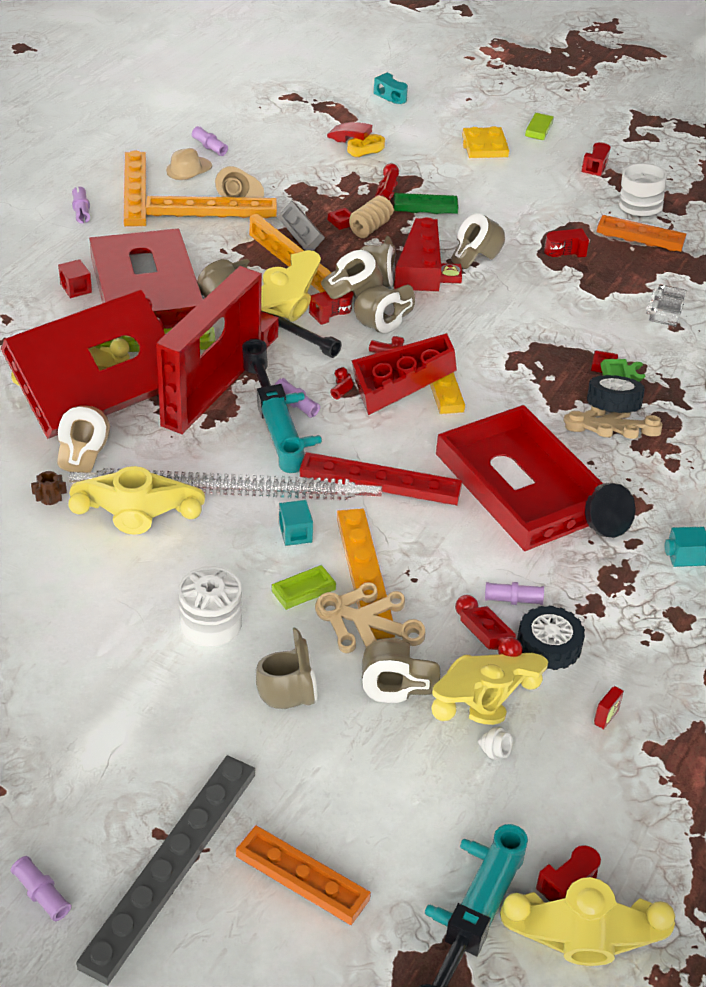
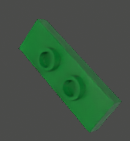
(425, 203)

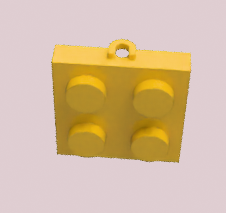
(485, 142)

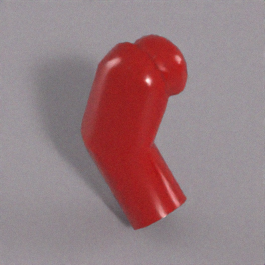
(376, 346)
(344, 383)

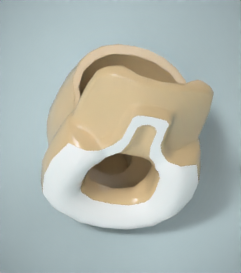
(81, 438)

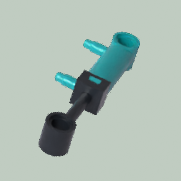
(273, 408)
(472, 918)

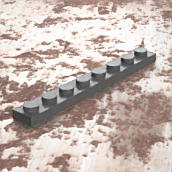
(165, 871)

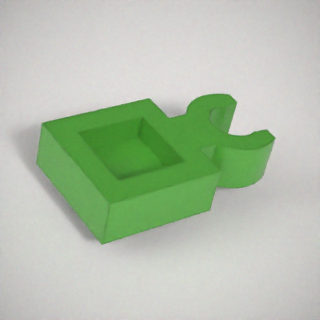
(621, 368)

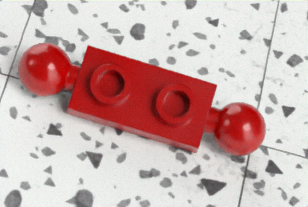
(388, 182)
(487, 627)

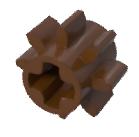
(48, 488)

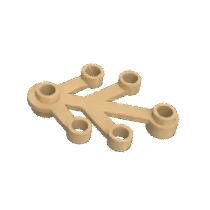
(605, 425)
(366, 616)

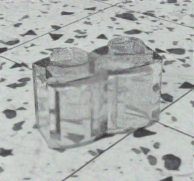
(666, 305)

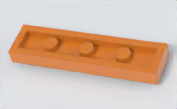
(641, 233)
(303, 875)

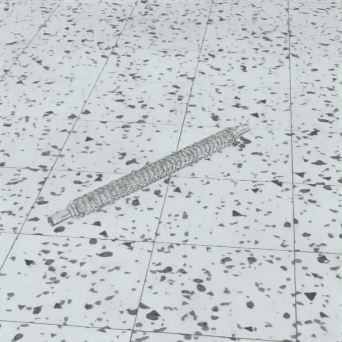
(348, 489)

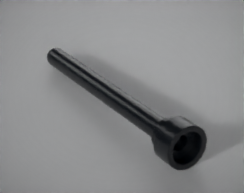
(329, 345)

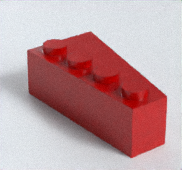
(420, 258)
(402, 370)

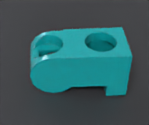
(392, 90)

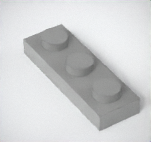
(300, 226)

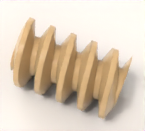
(371, 216)

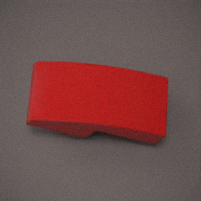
(344, 131)

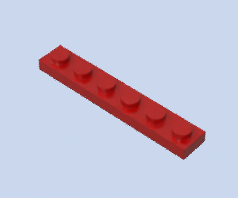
(391, 479)

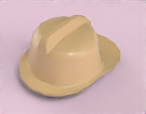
(187, 164)
(237, 183)

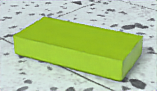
(539, 126)
(303, 587)

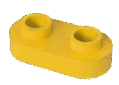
(372, 144)

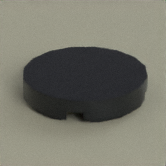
(610, 510)

